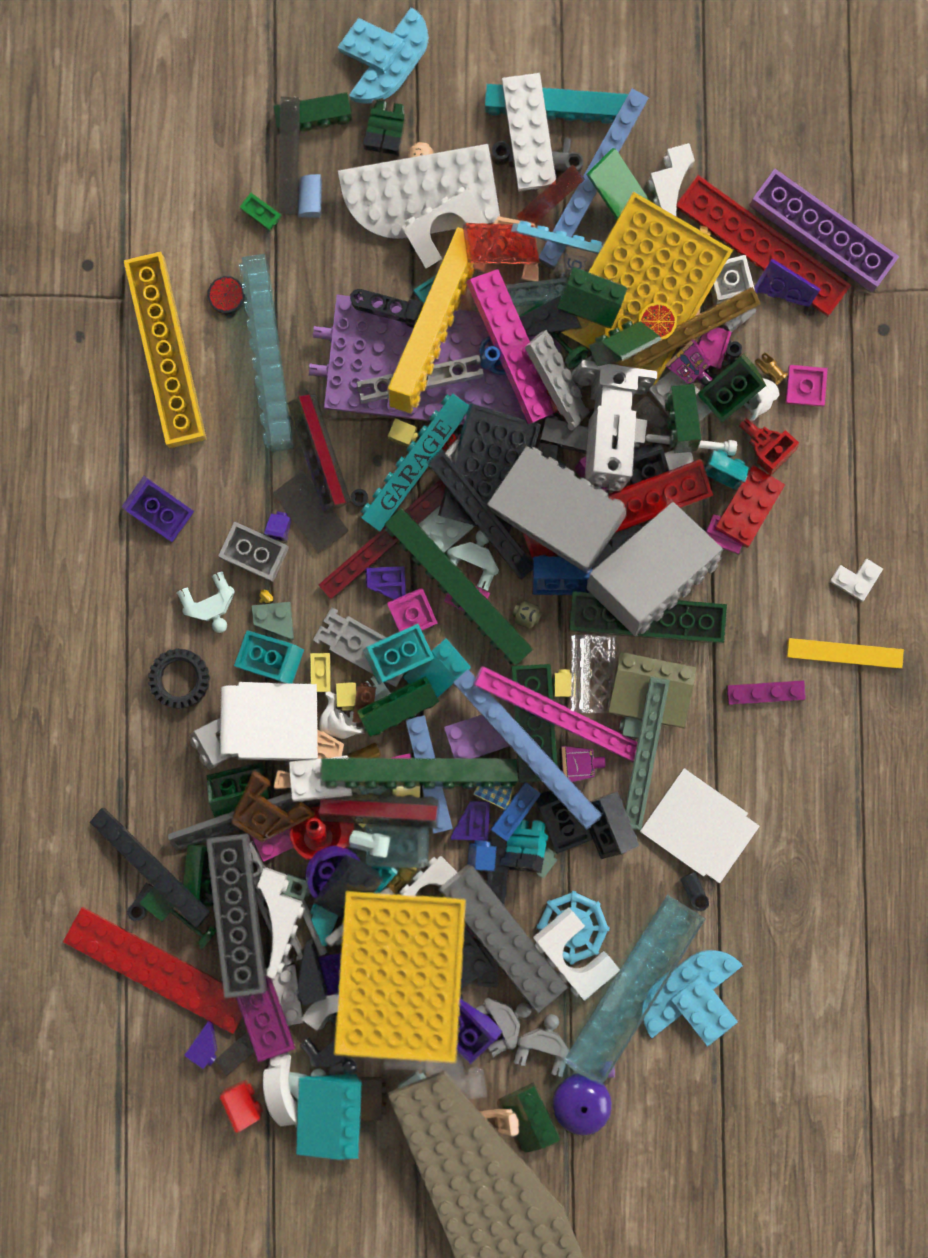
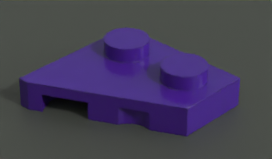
(387, 581)
(473, 823)

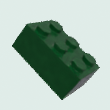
(683, 418)

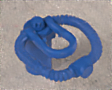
(489, 357)

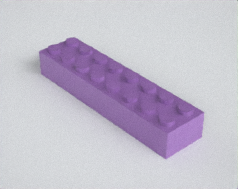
(823, 230)

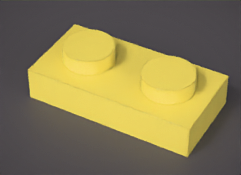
(321, 671)

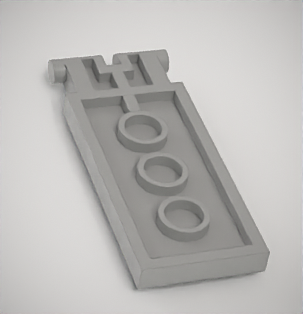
(557, 379)
(349, 639)

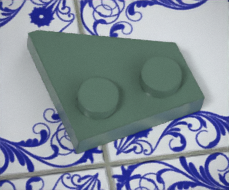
(275, 618)

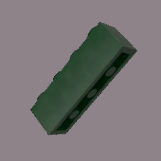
(321, 112)
(398, 706)

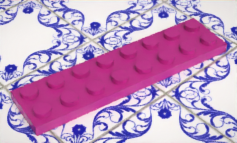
(510, 338)

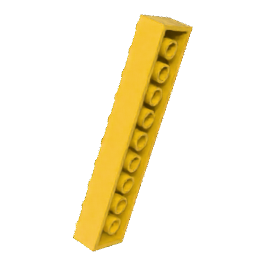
(431, 327)
(165, 350)

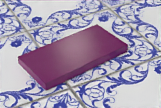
(266, 1023)

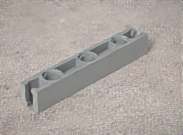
(441, 376)
(265, 910)

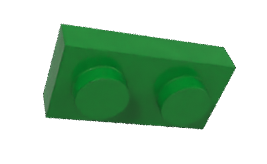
(260, 211)

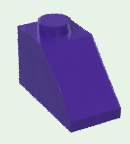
(278, 526)
(203, 1047)

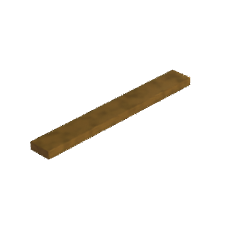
(696, 327)

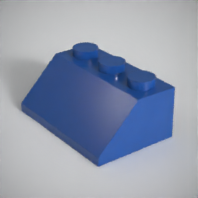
(557, 577)

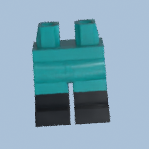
(526, 848)

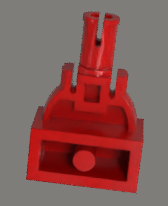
(769, 445)

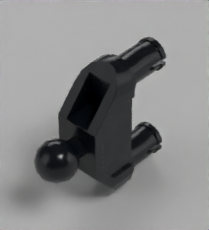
(327, 1056)

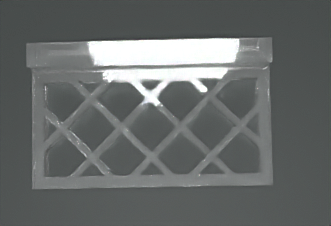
(582, 673)

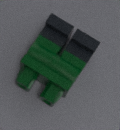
(385, 122)

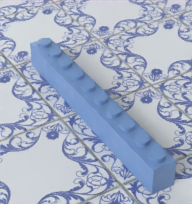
(586, 191)
(528, 750)

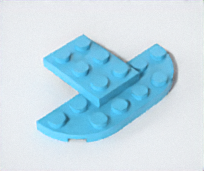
(387, 55)
(692, 994)

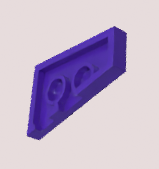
(785, 284)

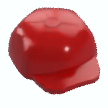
(315, 835)

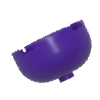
(323, 865)
(579, 1092)

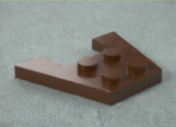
(261, 817)

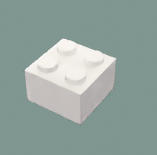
(732, 279)

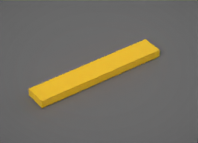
(845, 653)

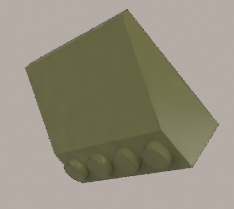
(632, 683)

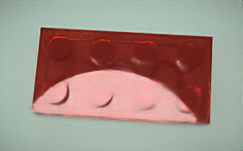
(498, 244)

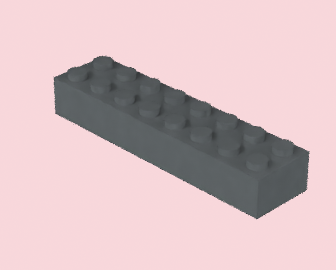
(236, 915)
(504, 939)

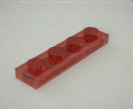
(551, 196)

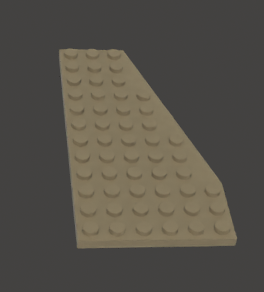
(476, 1181)

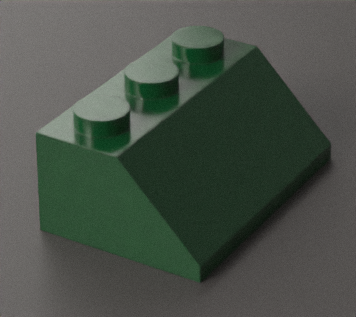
(591, 297)
(622, 343)
(732, 388)
(228, 787)
(197, 874)
(534, 1122)

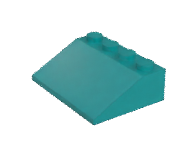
(329, 1116)

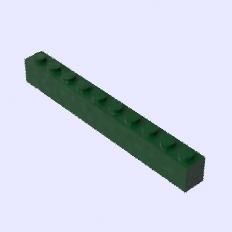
(462, 590)
(417, 772)

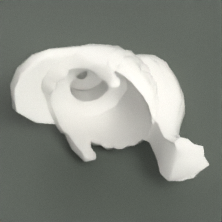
(762, 400)
(336, 723)

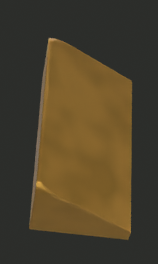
(369, 751)

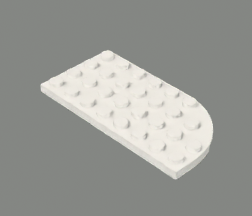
(397, 190)

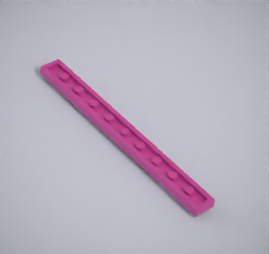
(556, 713)

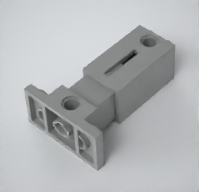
(612, 423)

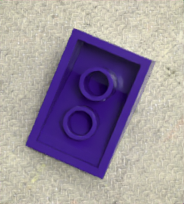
(157, 508)
(474, 1032)

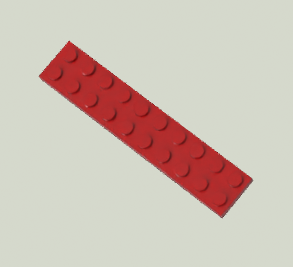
(758, 240)
(651, 497)
(153, 968)

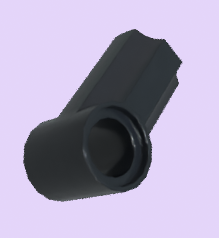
(693, 890)
(144, 891)

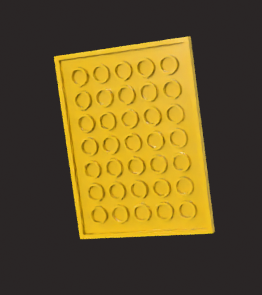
(658, 262)
(400, 977)

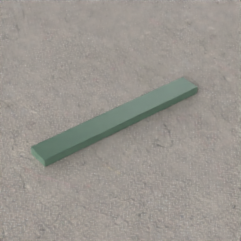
(646, 750)

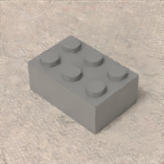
(253, 551)

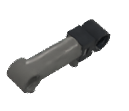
(560, 159)

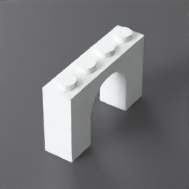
(419, 229)
(436, 874)
(552, 942)

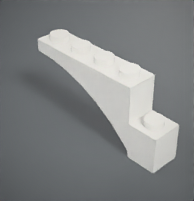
(667, 182)
(283, 912)

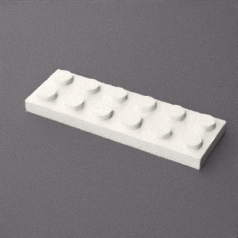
(529, 131)

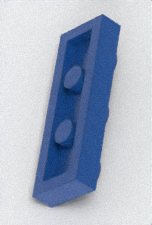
(515, 811)

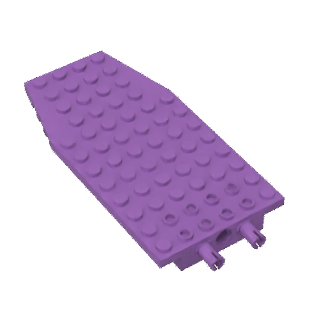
(372, 347)

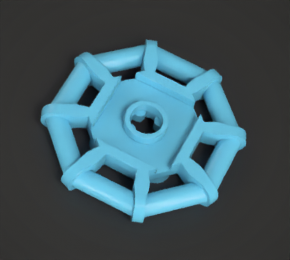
(584, 934)

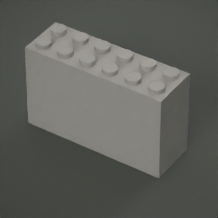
(557, 509)
(654, 569)

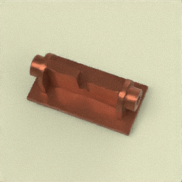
(364, 696)

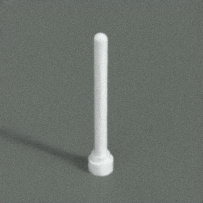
(728, 447)

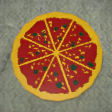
(659, 318)

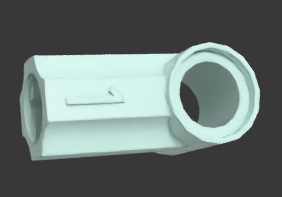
(374, 843)

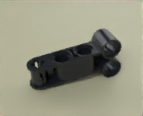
(409, 311)

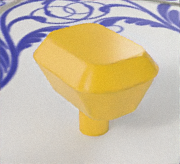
(265, 596)

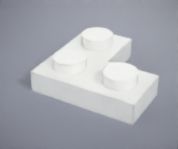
(857, 584)

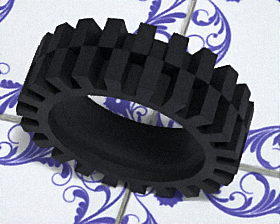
(158, 668)

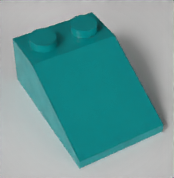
(726, 470)
(398, 654)
(269, 657)
(442, 670)

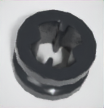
(353, 497)

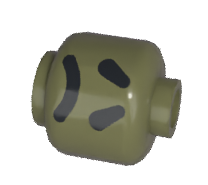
(526, 614)

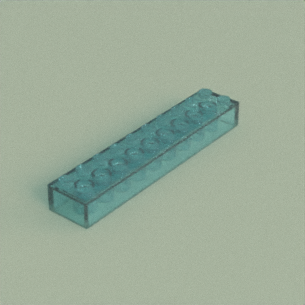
(267, 353)
(634, 990)

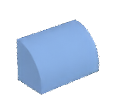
(310, 196)

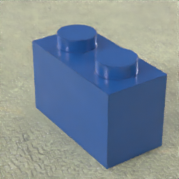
(481, 855)

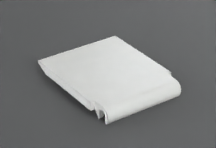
(269, 721)
(700, 826)

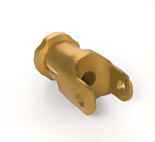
(771, 368)
(403, 876)

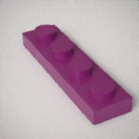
(766, 692)

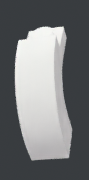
(321, 1011)
(277, 1092)

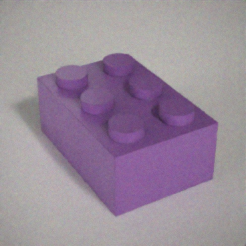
(473, 738)

